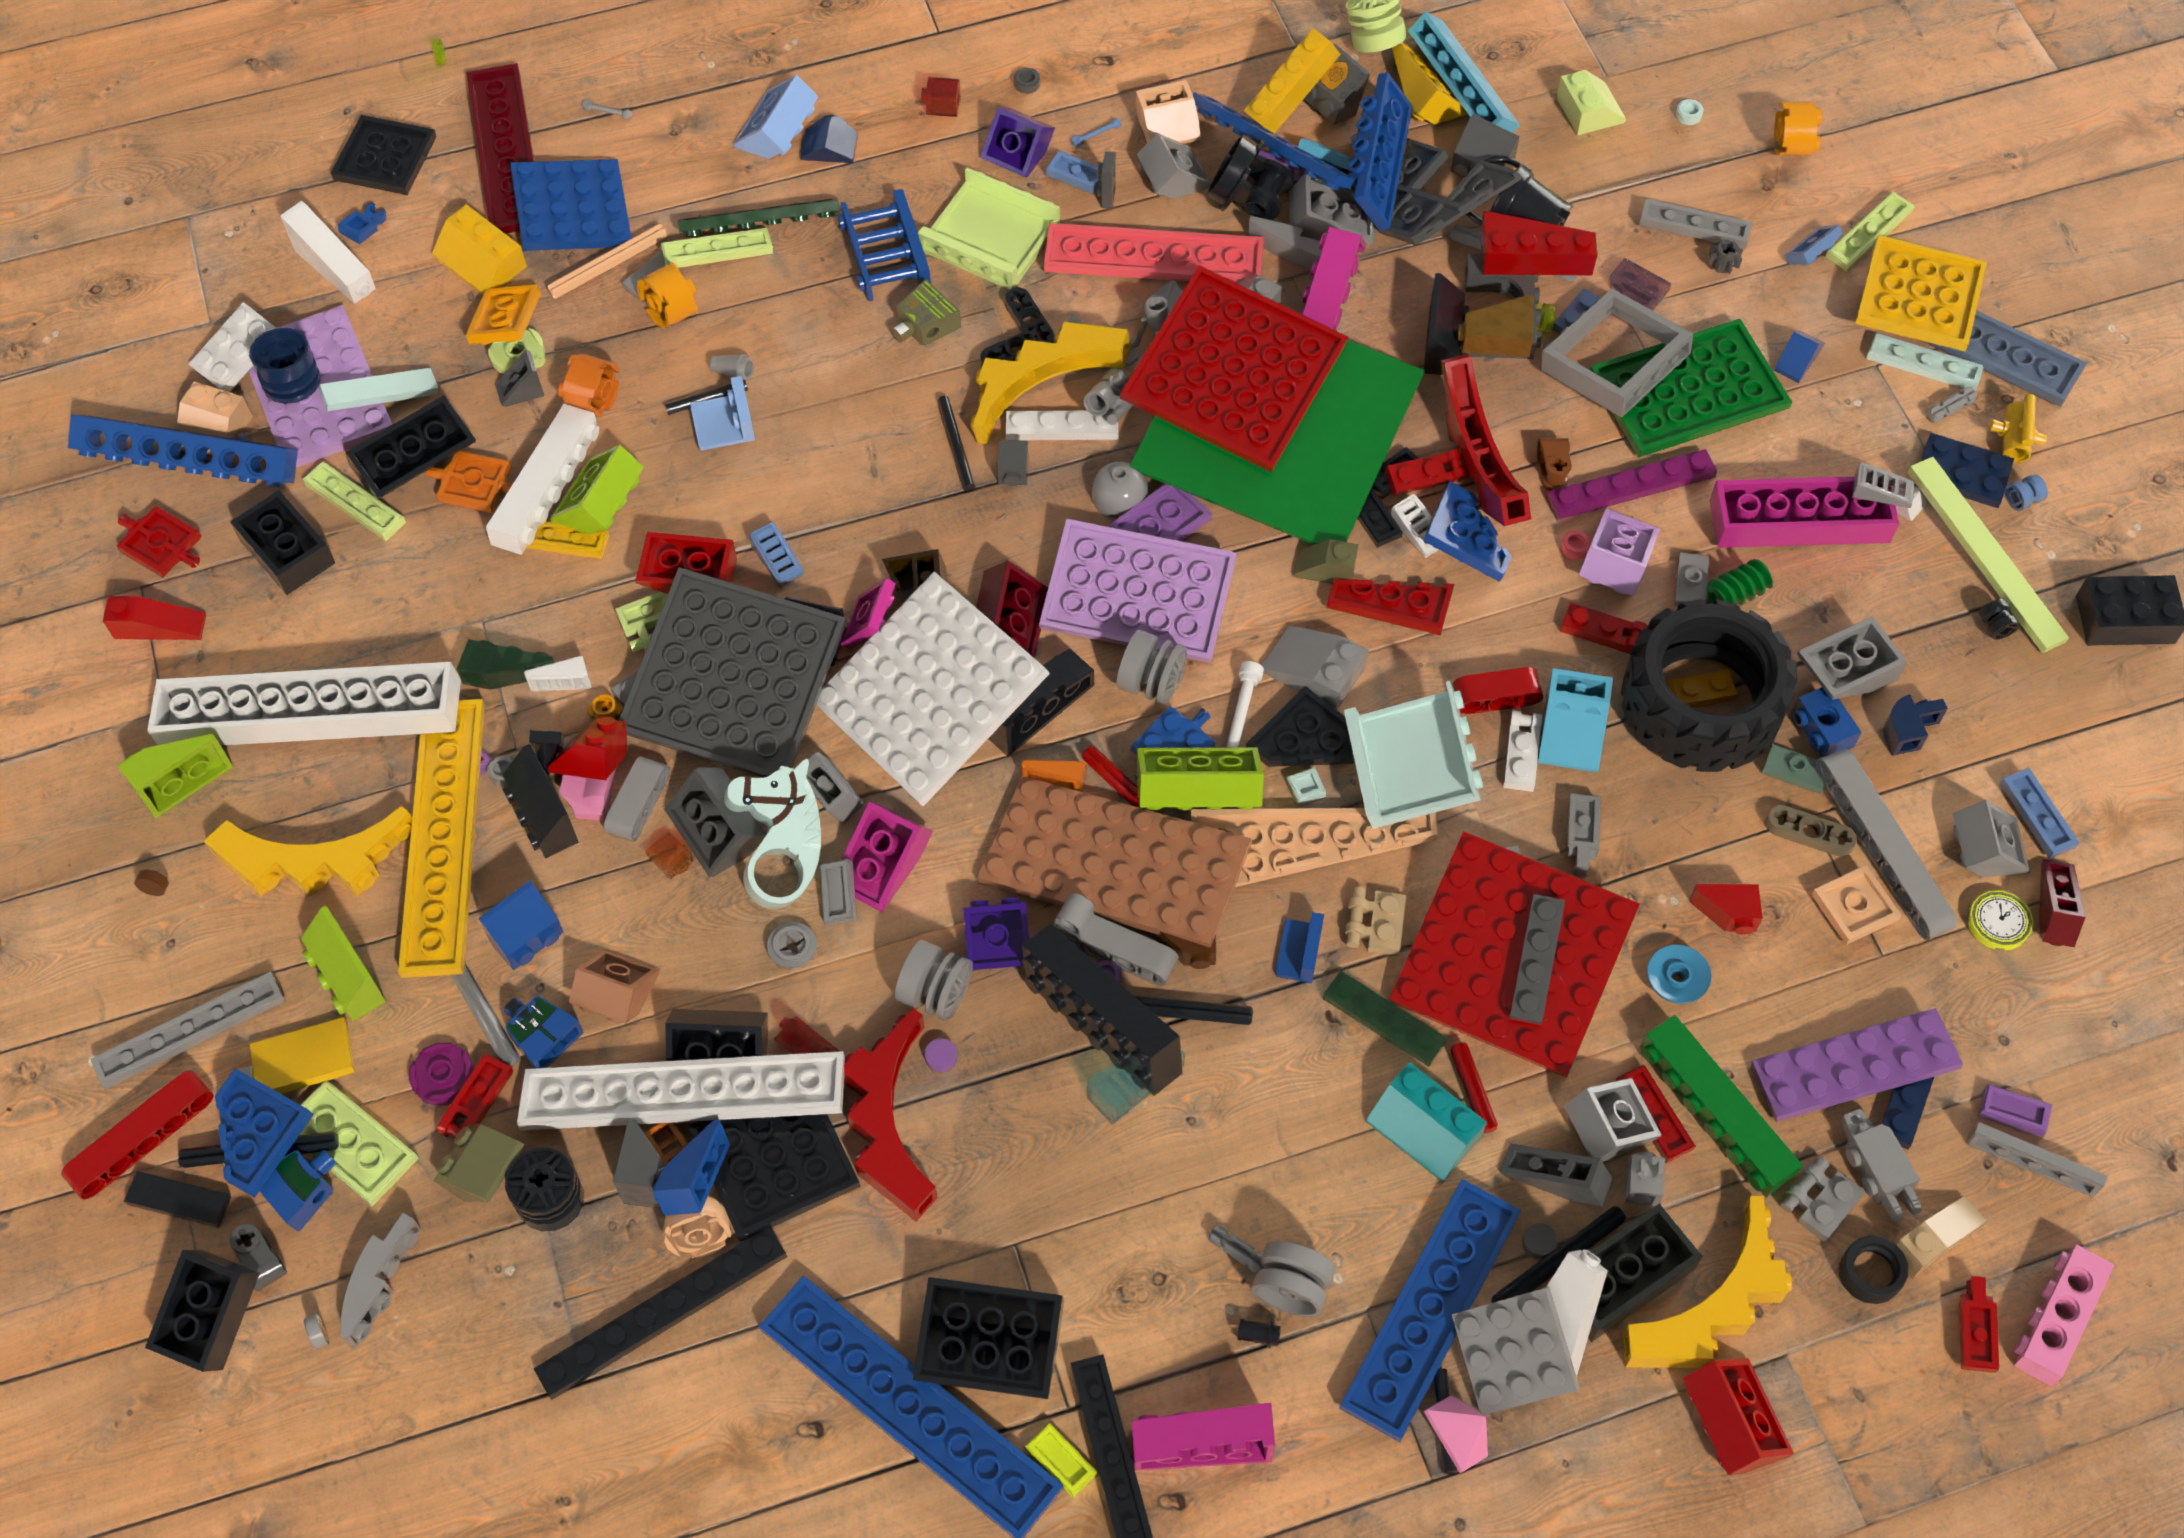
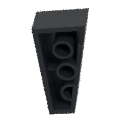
(1066, 683)

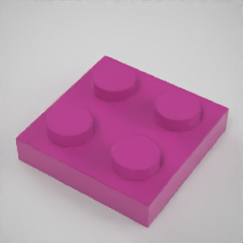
(868, 613)

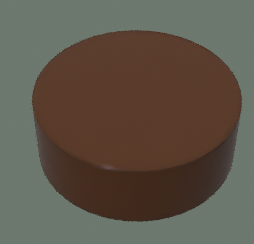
(151, 882)

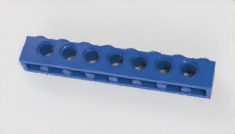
(86, 433)

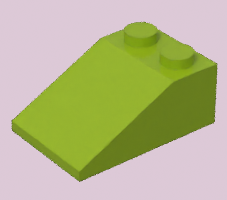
(174, 771)

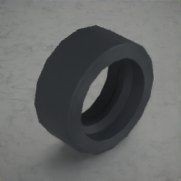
(1892, 1255)

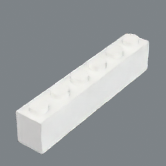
(542, 479)

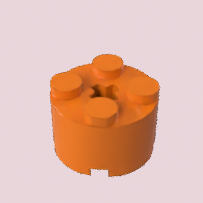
(589, 383)

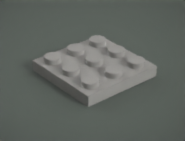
(1515, 1351)

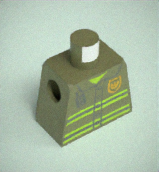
(926, 315)

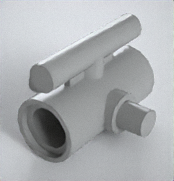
(1107, 395)

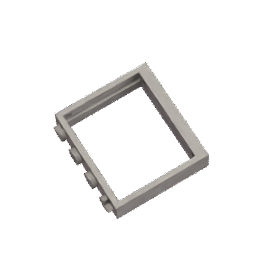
(1596, 388)

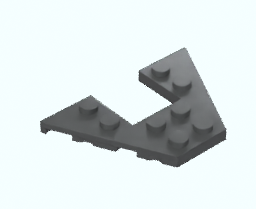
(1421, 214)

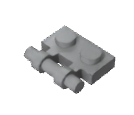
(1831, 1205)

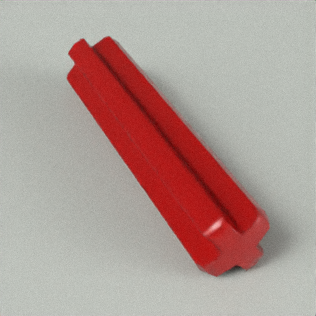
(1112, 775)
(1473, 1085)

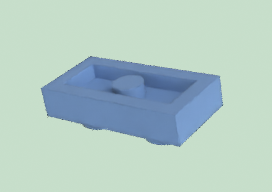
(1073, 172)
(1818, 241)
(1581, 303)

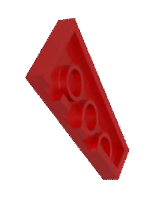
(1408, 606)

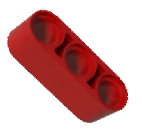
(1499, 690)

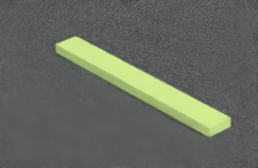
(1988, 555)

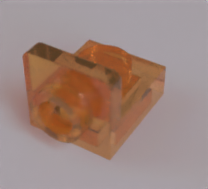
(670, 855)

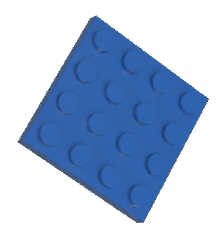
(570, 204)

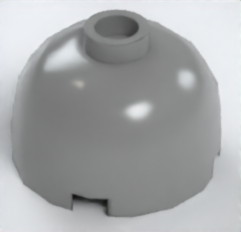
(1118, 488)

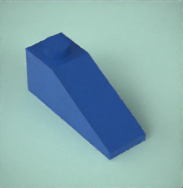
(691, 1173)

